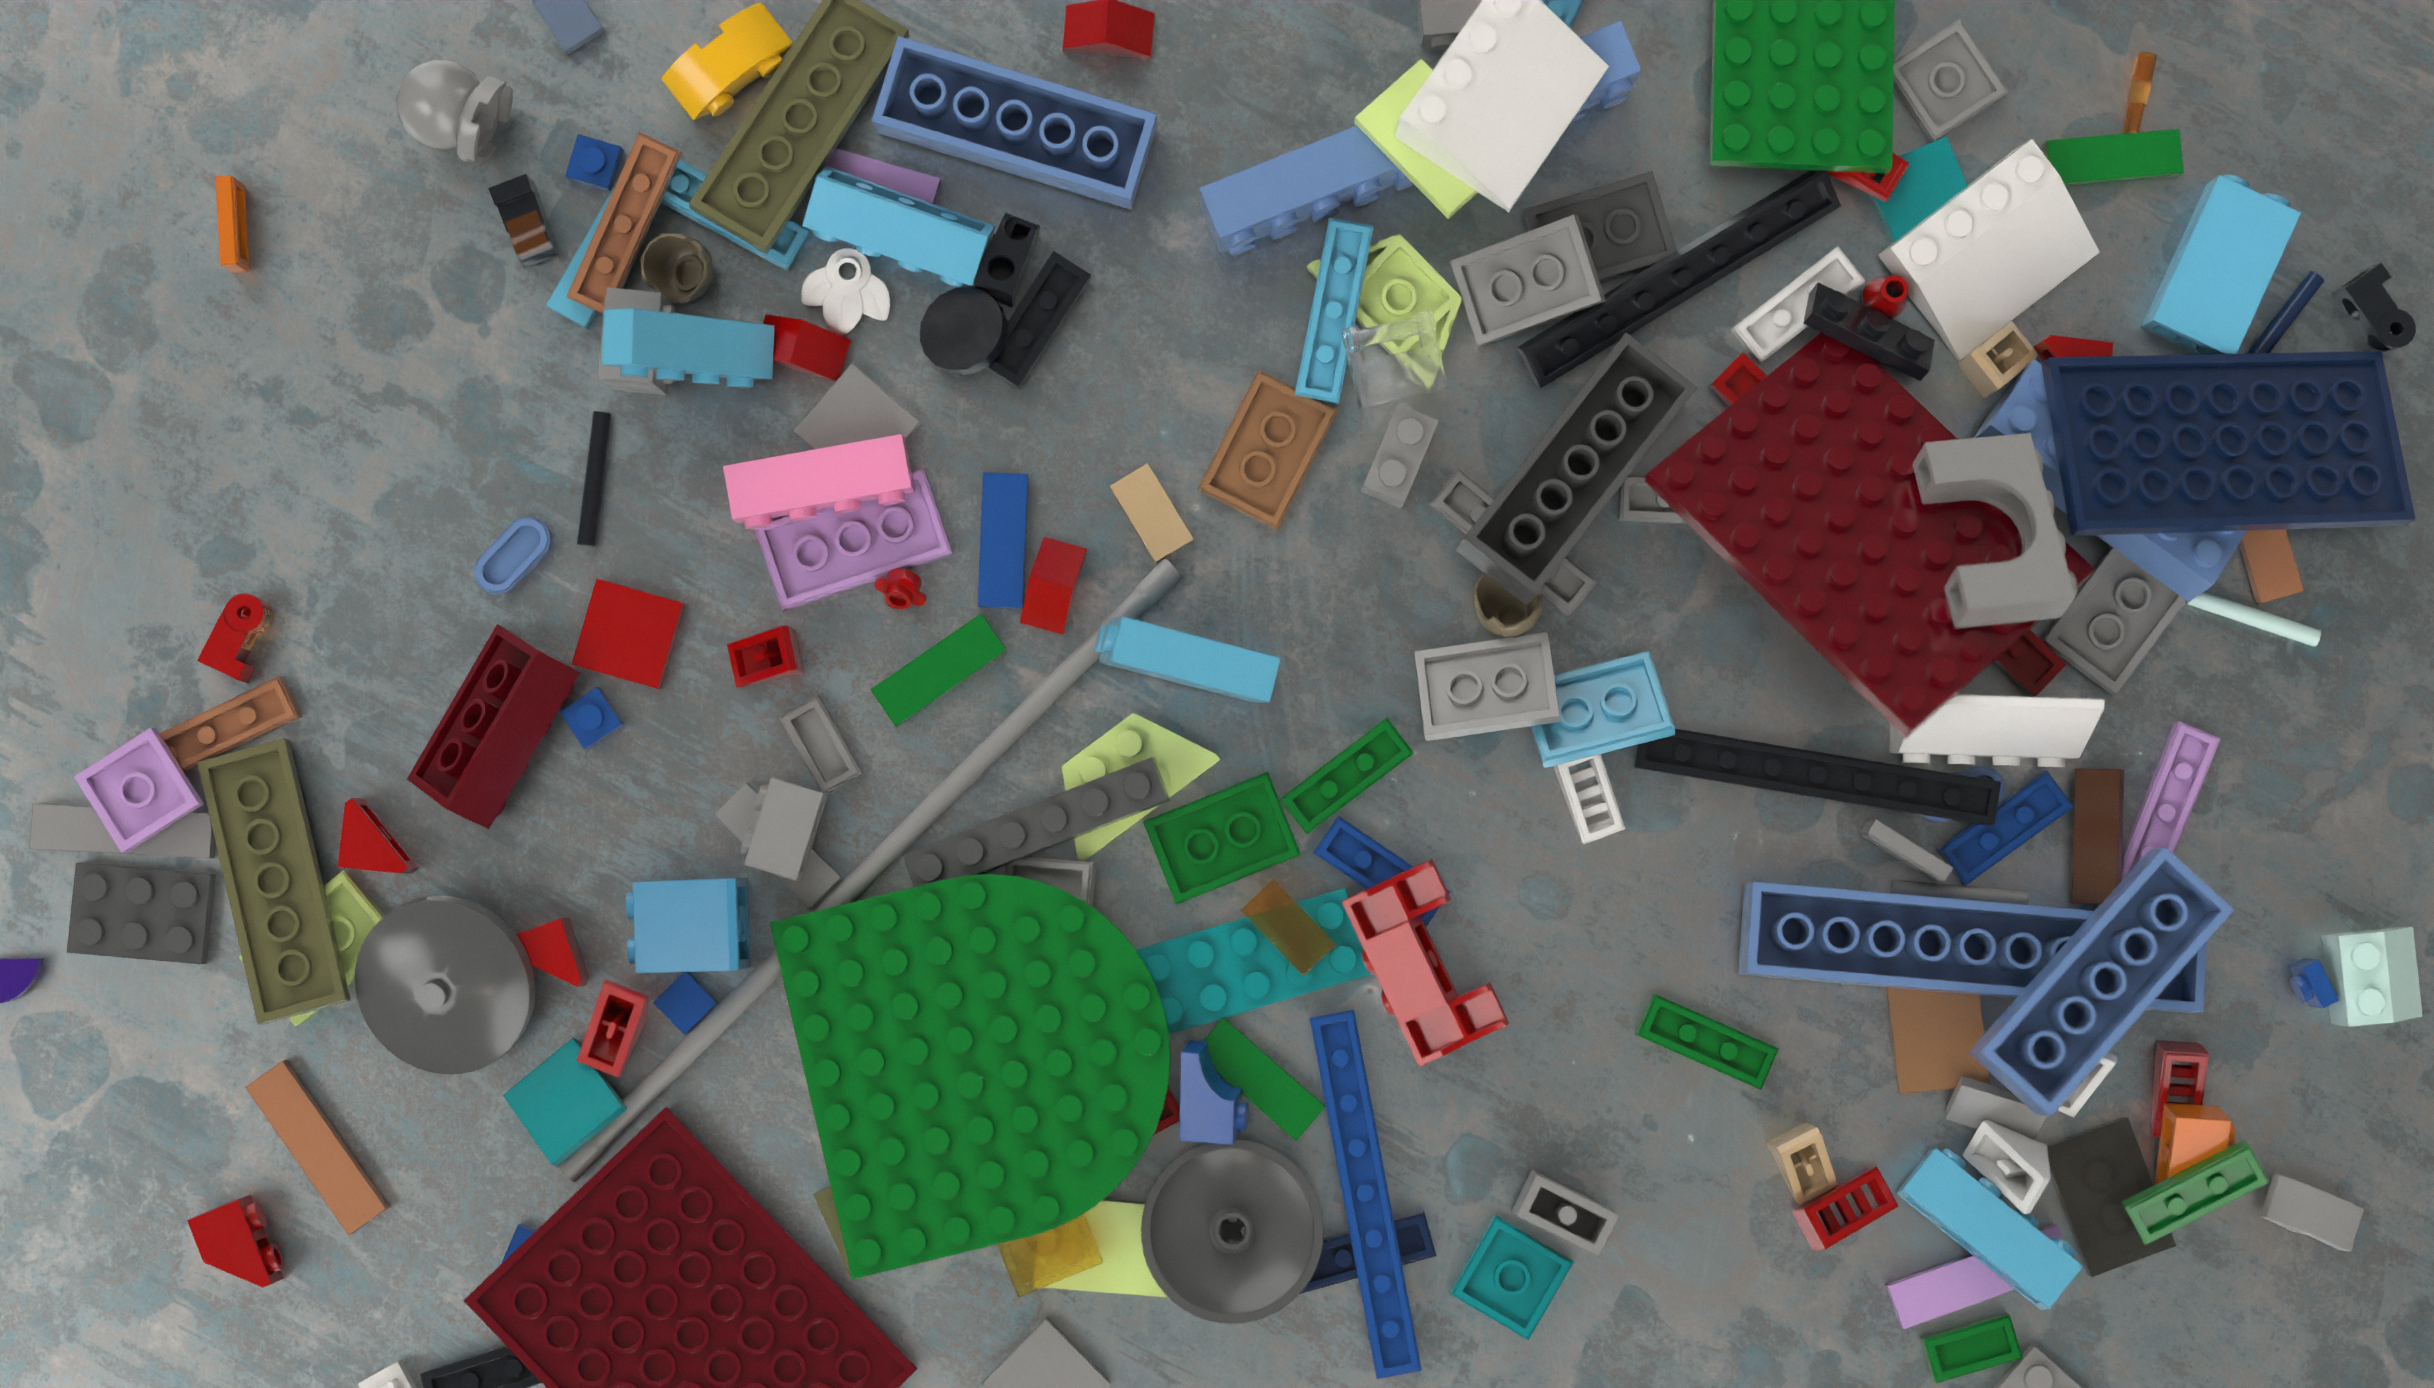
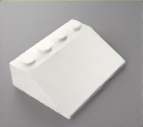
(1501, 97)
(1992, 249)
(2002, 730)

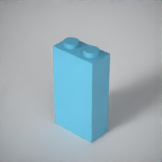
(2221, 267)
(1187, 659)

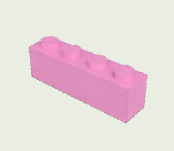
(819, 480)

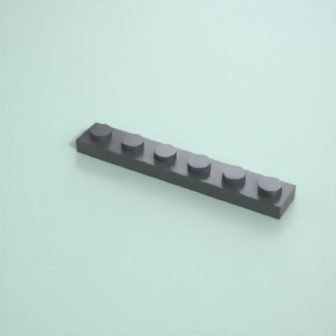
(1040, 825)

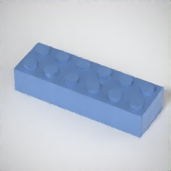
(1014, 122)
(2180, 561)
(2101, 981)

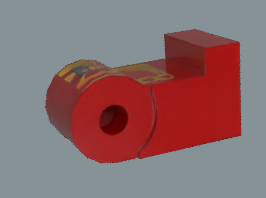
(235, 635)

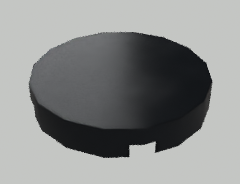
(963, 330)

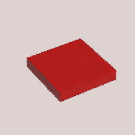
(628, 633)

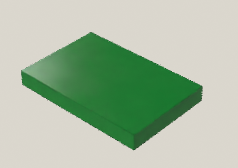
(1221, 838)

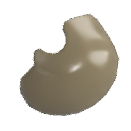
(677, 267)
(1502, 611)

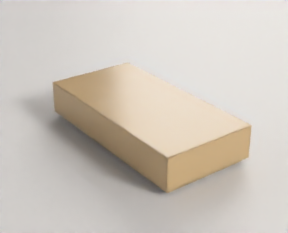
(1151, 513)

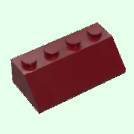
(493, 727)

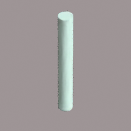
(2257, 618)

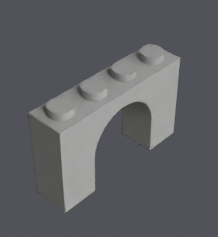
(2009, 476)

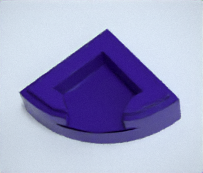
(17, 976)

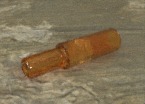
(2139, 90)

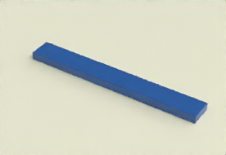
(1365, 1194)

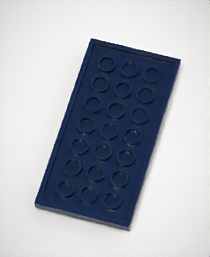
(2226, 442)

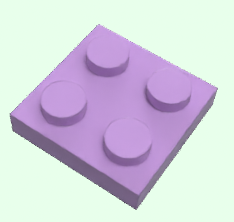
(138, 790)

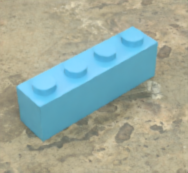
(897, 227)
(687, 345)
(1989, 1228)

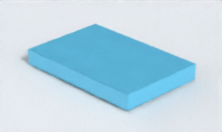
(1605, 710)

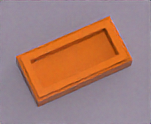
(232, 224)

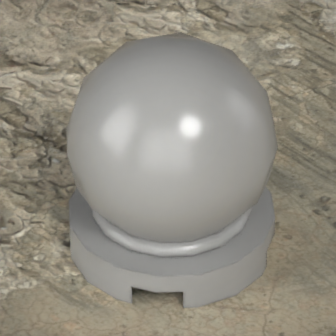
(450, 108)

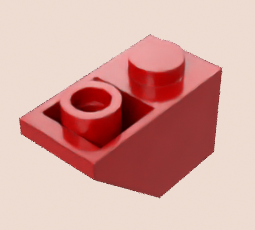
(236, 1242)

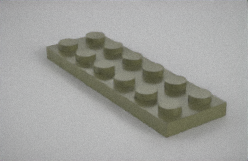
(798, 121)
(273, 881)

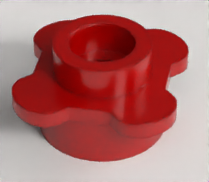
(901, 588)

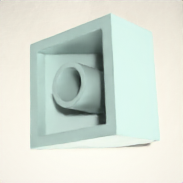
(2372, 976)

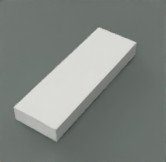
(1784, 313)

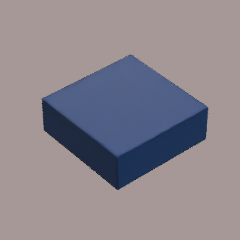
(685, 1002)

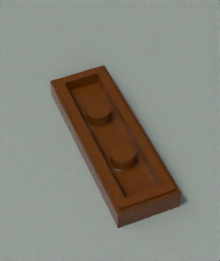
(2097, 834)

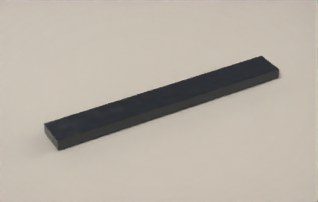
(1679, 276)
(1822, 776)

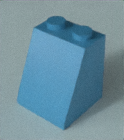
(689, 925)

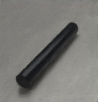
(594, 479)

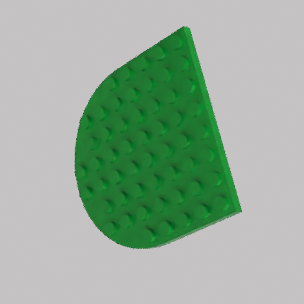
(971, 1062)

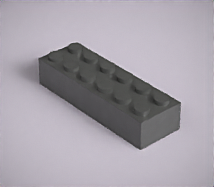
(1576, 469)

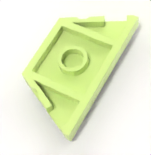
(1397, 287)
(1123, 746)

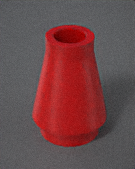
(1876, 297)

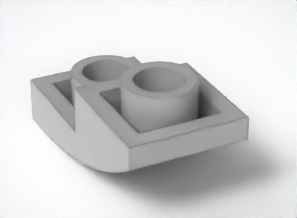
(2312, 1212)

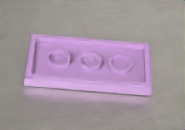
(852, 548)

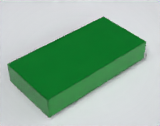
(1971, 1347)

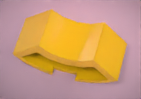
(711, 76)

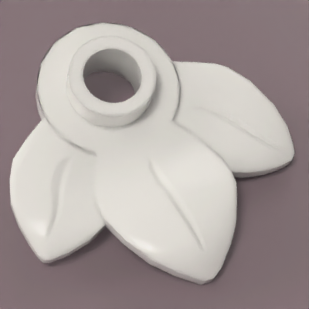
(843, 297)

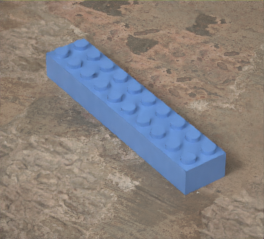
(1352, 168)
(1918, 942)

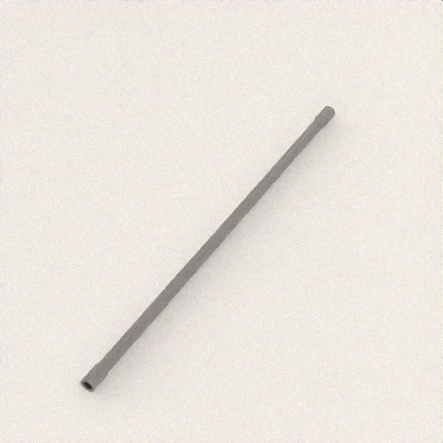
(1146, 594)

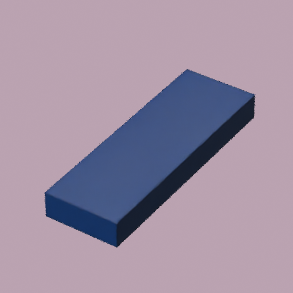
(1003, 540)
(2016, 822)
(1361, 857)

